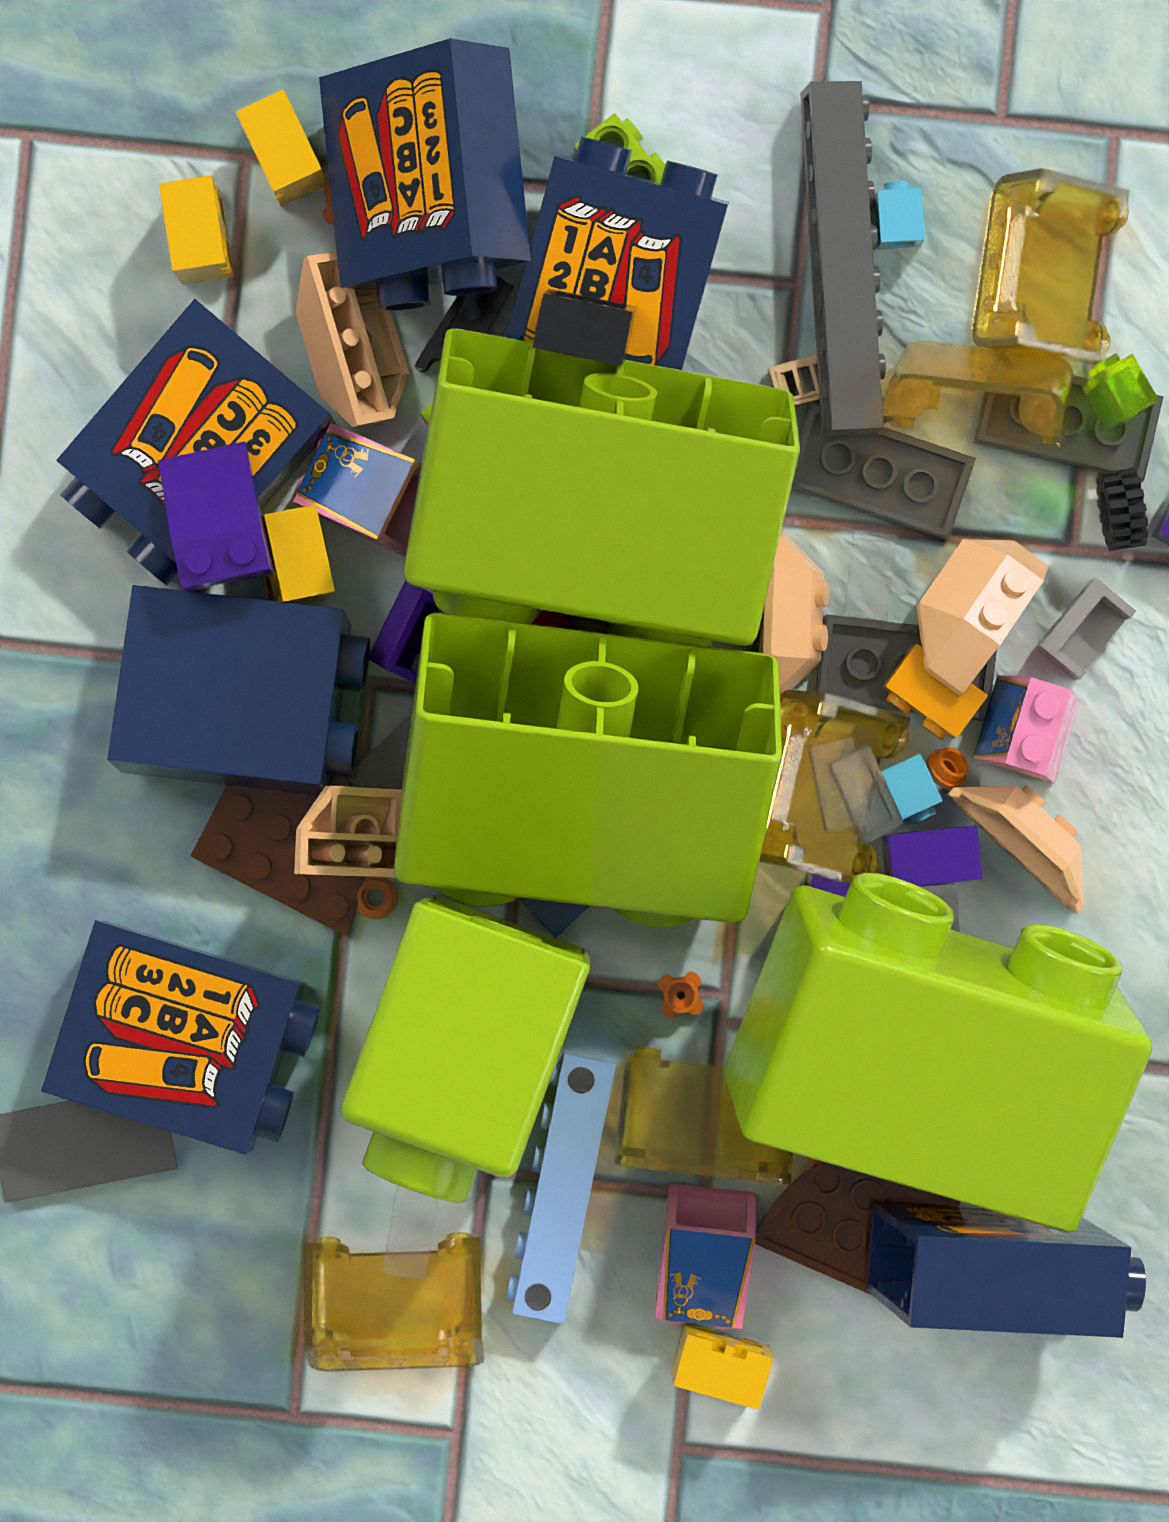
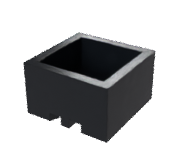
(584, 326)

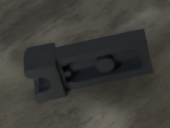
(467, 313)

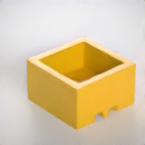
(282, 148)
(196, 229)
(297, 557)
(722, 1366)

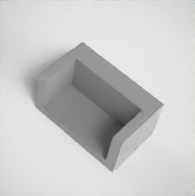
(1084, 628)

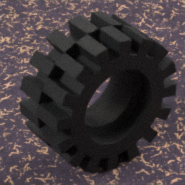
(1122, 509)

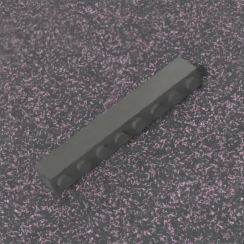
(843, 258)

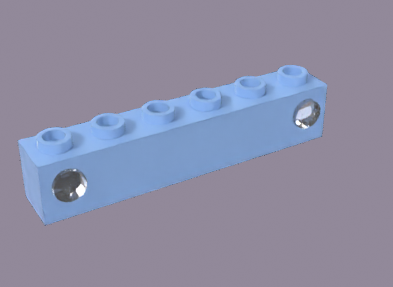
(563, 1187)

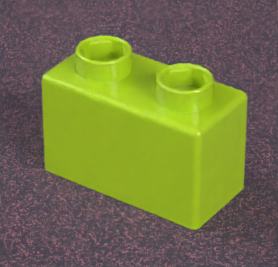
(600, 492)
(588, 770)
(461, 1048)
(938, 1051)

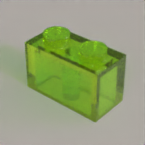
(1118, 390)

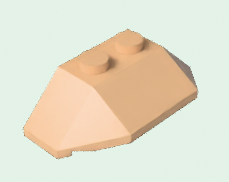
(349, 344)
(975, 607)
(794, 613)
(349, 833)
(1029, 836)

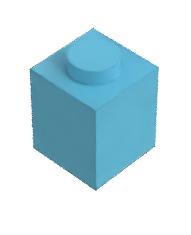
(899, 216)
(912, 788)

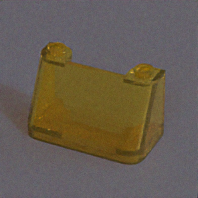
(1045, 264)
(1040, 381)
(795, 825)
(685, 1122)
(390, 1321)

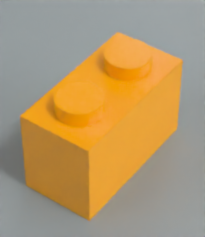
(940, 706)

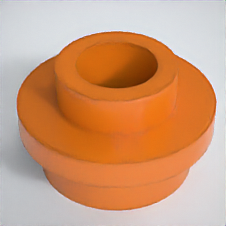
(947, 767)
(388, 904)

